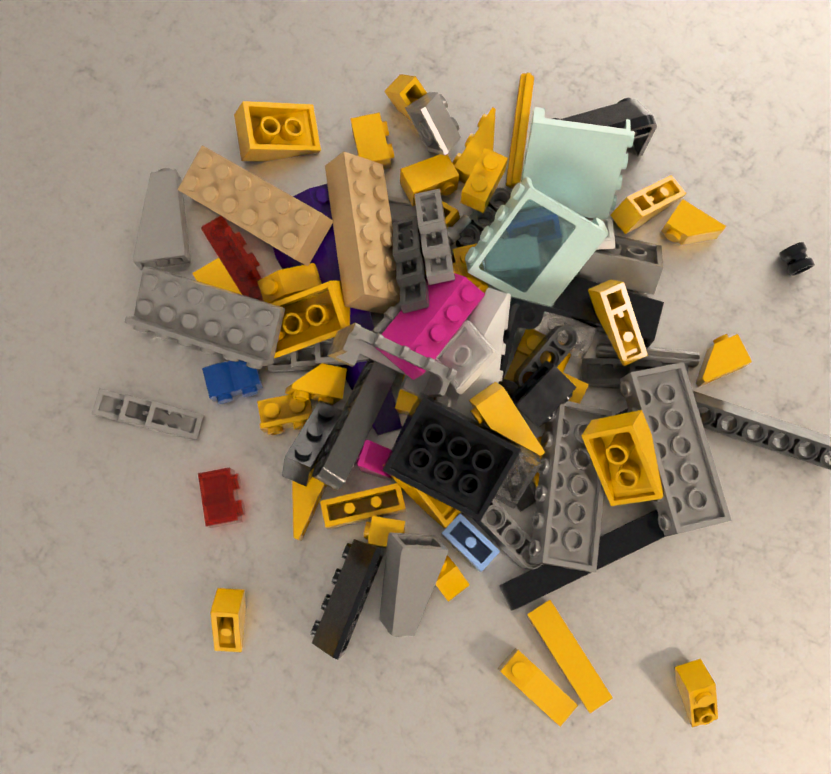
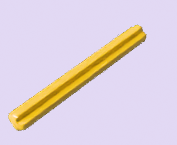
(520, 130)

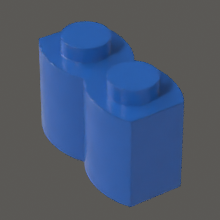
(231, 379)

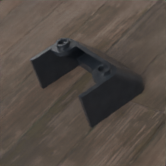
(615, 115)
(525, 315)

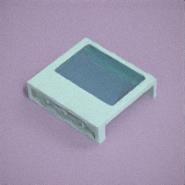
(534, 246)

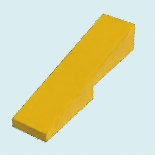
(569, 656)

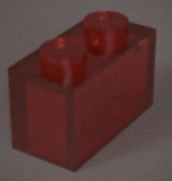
(221, 497)

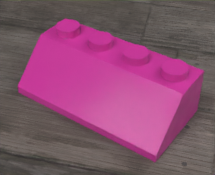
(432, 327)

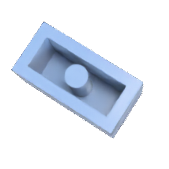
(470, 542)

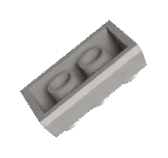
(631, 262)

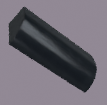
(578, 301)

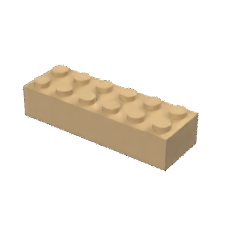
(255, 205)
(362, 233)

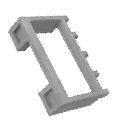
(357, 340)

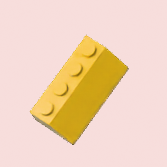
(311, 317)

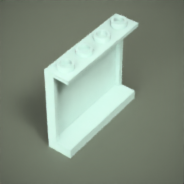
(577, 163)

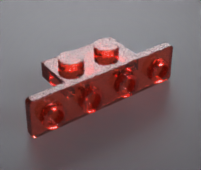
(234, 257)

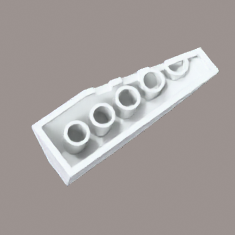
(491, 321)

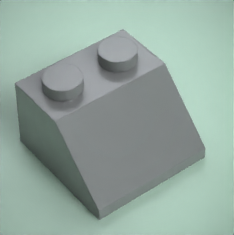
(434, 123)

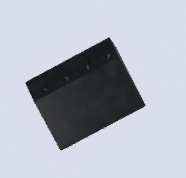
(451, 457)
(347, 599)

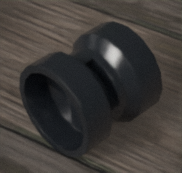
(796, 259)

